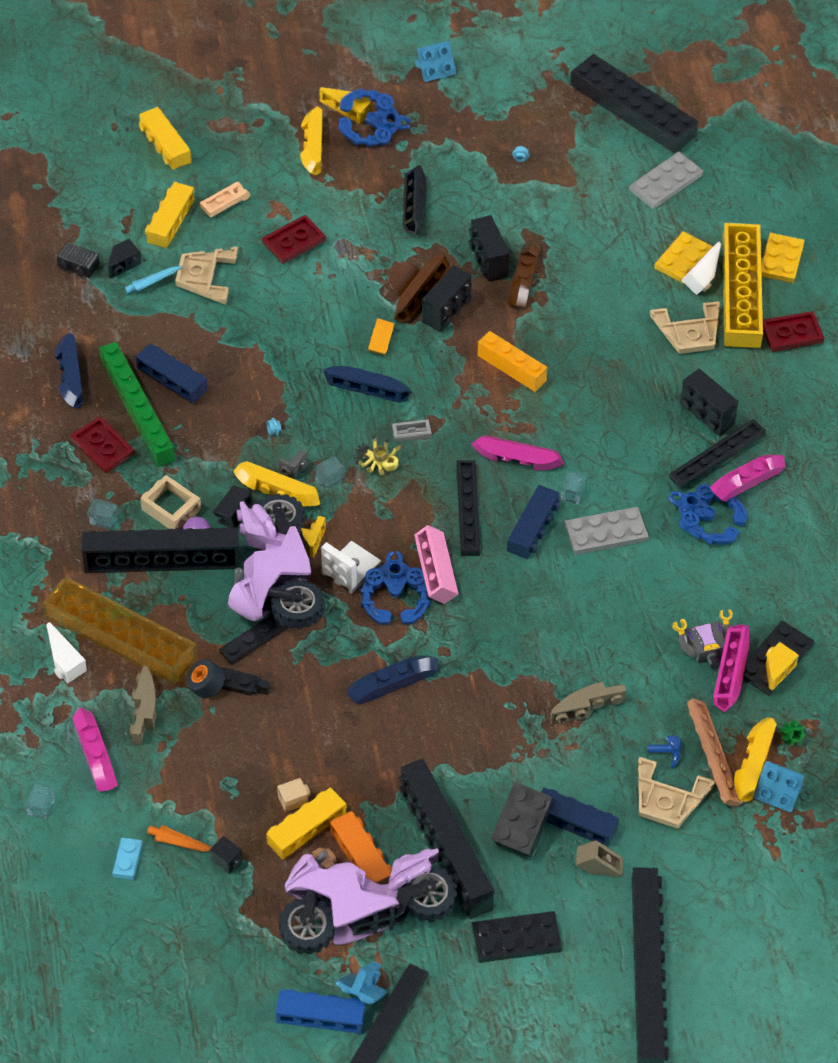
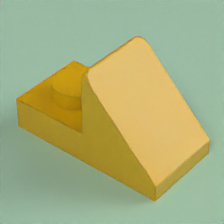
(313, 536)

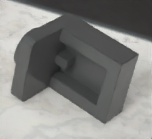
(294, 467)

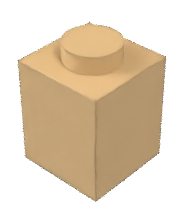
(293, 794)

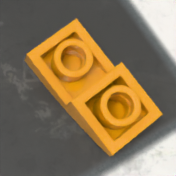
(381, 336)

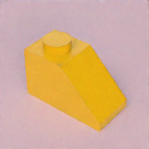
(779, 664)

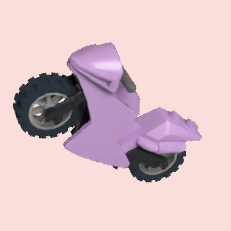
(280, 569)
(355, 905)

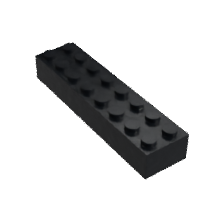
(634, 103)
(160, 550)
(445, 833)

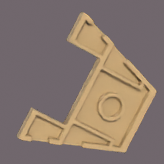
(199, 273)
(689, 334)
(664, 802)

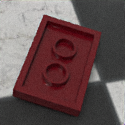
(294, 239)
(792, 331)
(102, 444)

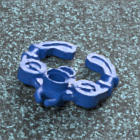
(377, 119)
(695, 506)
(395, 583)

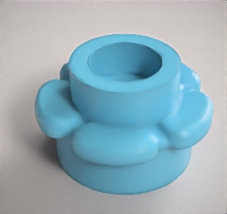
(520, 154)
(273, 427)

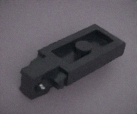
(244, 683)

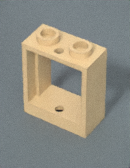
(177, 520)

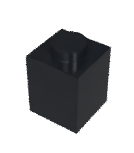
(226, 855)

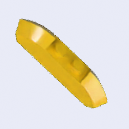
(313, 147)
(275, 483)
(748, 776)

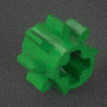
(792, 732)

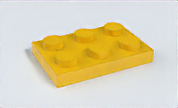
(682, 256)
(781, 257)

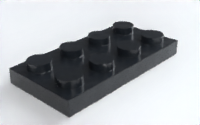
(755, 667)
(516, 937)

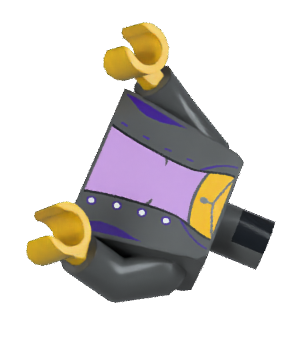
(704, 641)

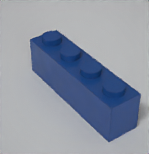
(320, 1011)

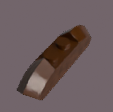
(524, 274)
(426, 279)

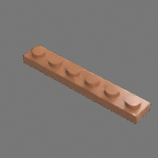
(714, 752)

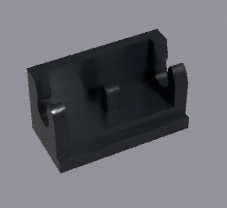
(230, 504)

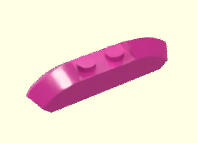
(541, 457)
(748, 476)
(732, 666)
(94, 750)

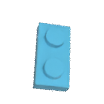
(127, 858)

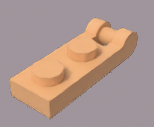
(224, 199)

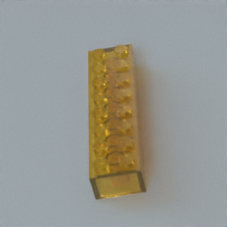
(120, 630)

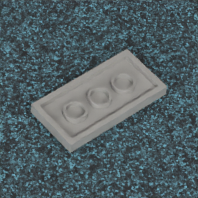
(666, 180)
(606, 530)

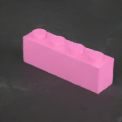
(436, 564)

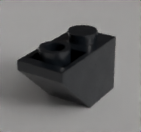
(123, 257)

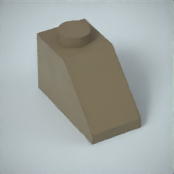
(599, 860)

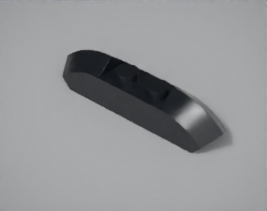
(414, 200)

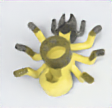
(379, 455)

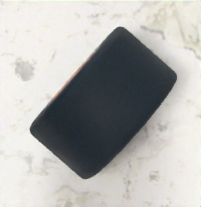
(205, 678)

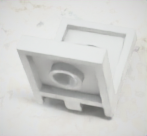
(342, 564)

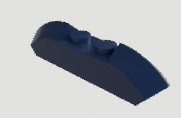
(367, 383)
(71, 384)
(392, 678)

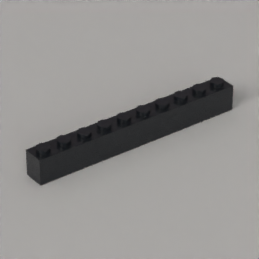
(648, 967)

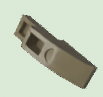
(580, 702)
(145, 706)

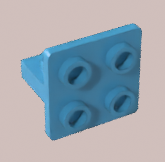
(436, 61)
(779, 786)
(364, 983)

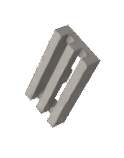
(413, 431)

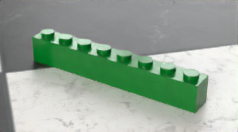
(137, 404)

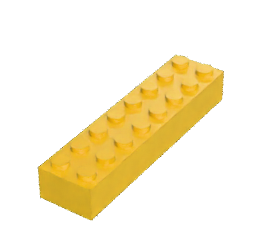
(742, 285)

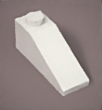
(703, 272)
(67, 660)

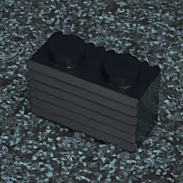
(78, 260)

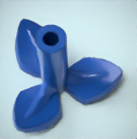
(674, 747)

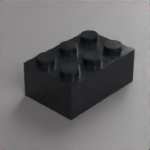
(489, 248)
(446, 298)
(709, 402)
(523, 819)

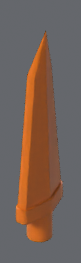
(173, 837)

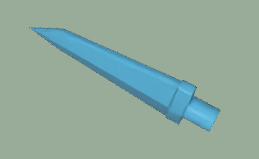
(142, 283)

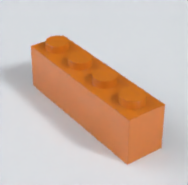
(359, 848)

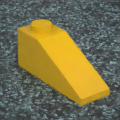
(360, 108)

